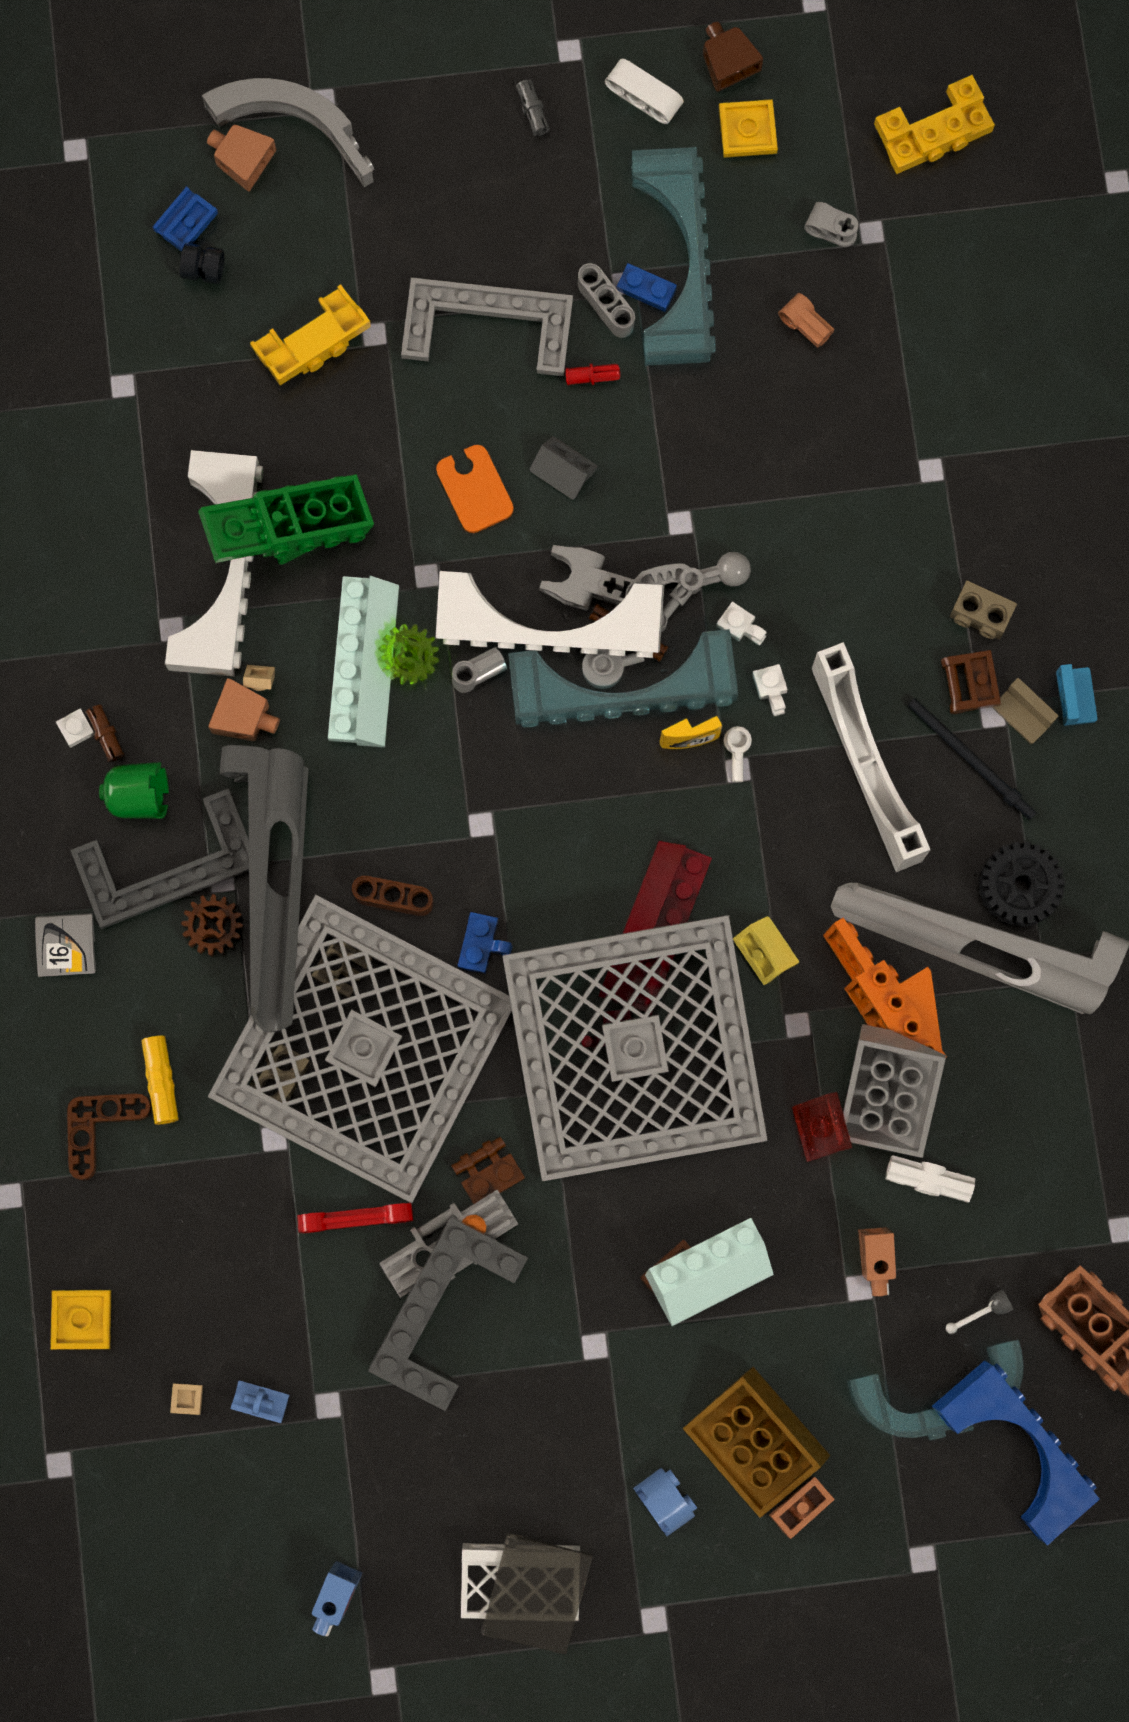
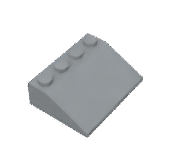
(892, 1091)

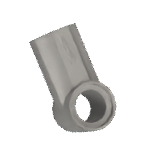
(479, 668)

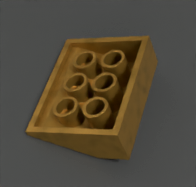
(757, 1442)

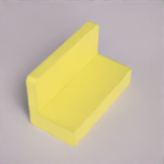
(765, 950)

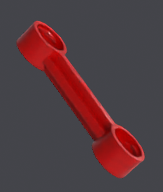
(354, 1218)

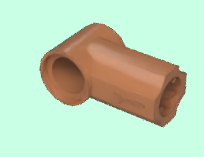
(800, 314)

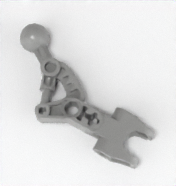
(591, 582)

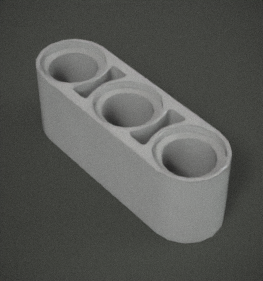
(604, 288)

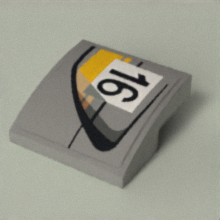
(65, 944)

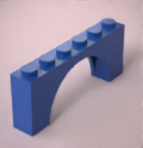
(1062, 1490)

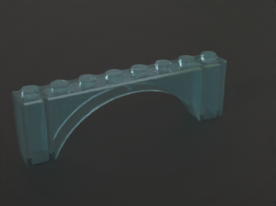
(674, 181)
(701, 680)

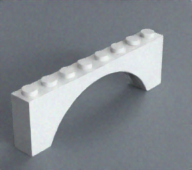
(468, 616)
(213, 640)
(896, 825)

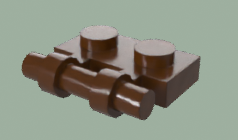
(498, 1176)

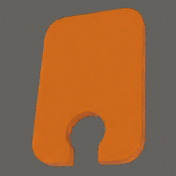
(476, 496)

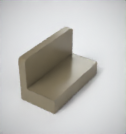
(1025, 711)

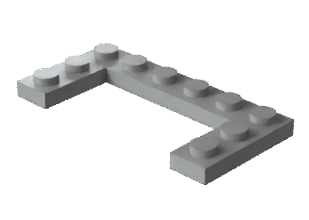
(432, 295)

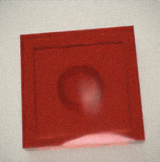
(822, 1126)

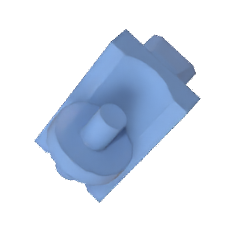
(260, 1401)

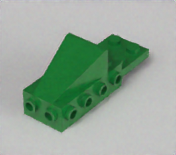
(288, 520)

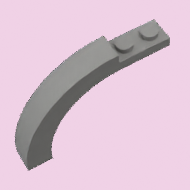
(290, 98)

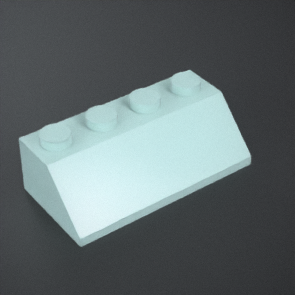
(710, 1272)

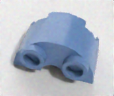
(664, 1501)

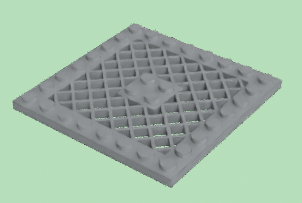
(635, 1048)
(365, 1050)

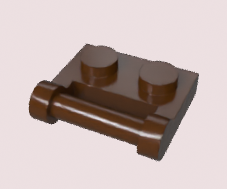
(980, 681)

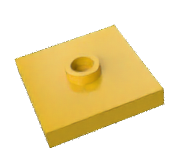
(748, 128)
(81, 1319)

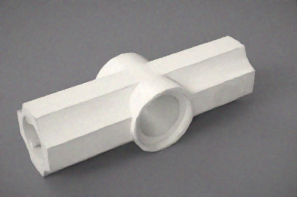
(930, 1179)

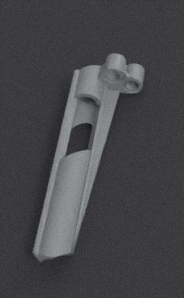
(1056, 973)

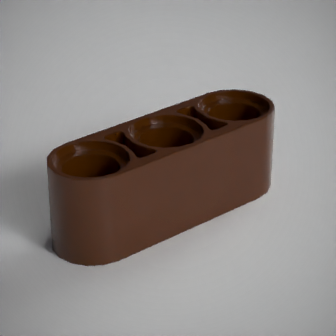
(382, 886)

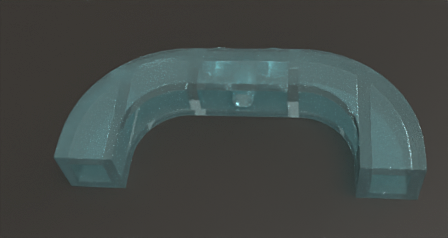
(875, 1409)

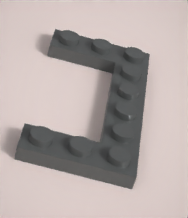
(116, 906)
(454, 1243)

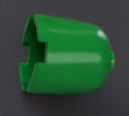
(135, 791)

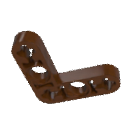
(87, 1123)

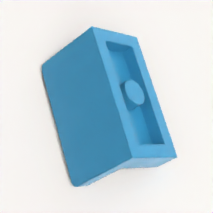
(1076, 695)

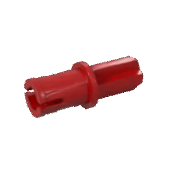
(592, 374)

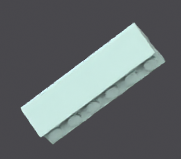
(359, 683)

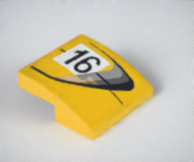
(684, 736)

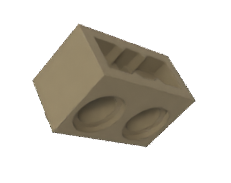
(985, 603)
(267, 1076)

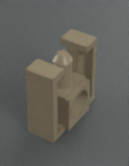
(334, 950)

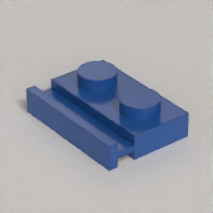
(185, 219)

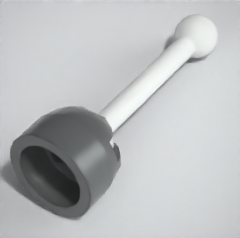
(998, 1304)

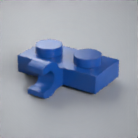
(480, 943)

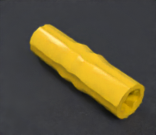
(159, 1080)

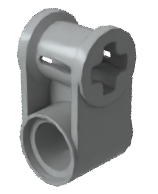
(830, 223)

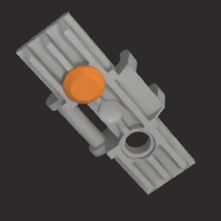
(487, 1215)

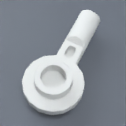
(737, 741)

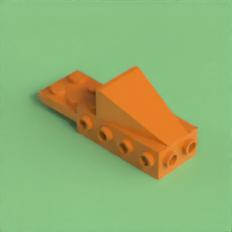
(879, 997)

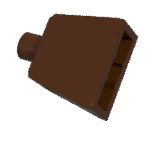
(729, 56)

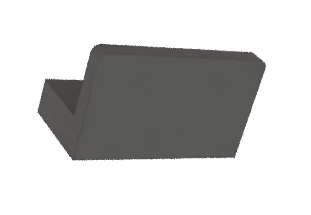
(562, 467)

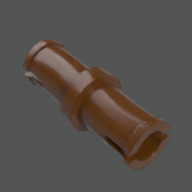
(104, 733)

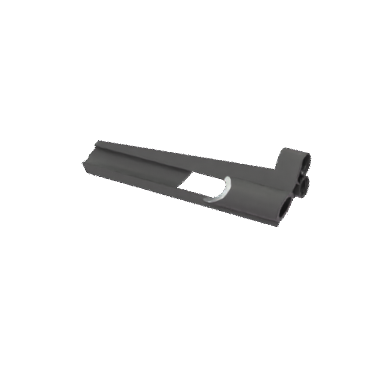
(275, 794)

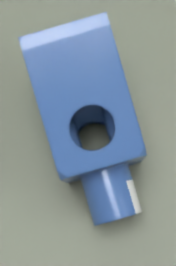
(339, 1590)

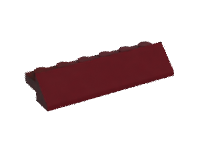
(663, 900)

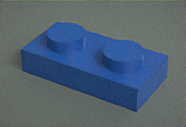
(646, 287)

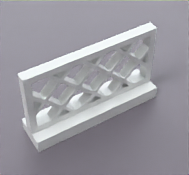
(485, 1556)

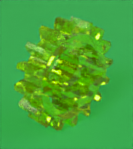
(402, 645)

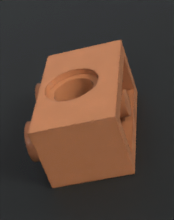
(801, 1507)

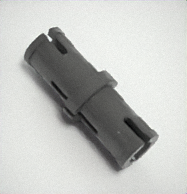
(532, 107)

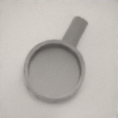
(606, 670)

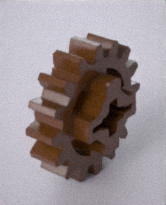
(203, 933)

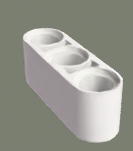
(644, 91)

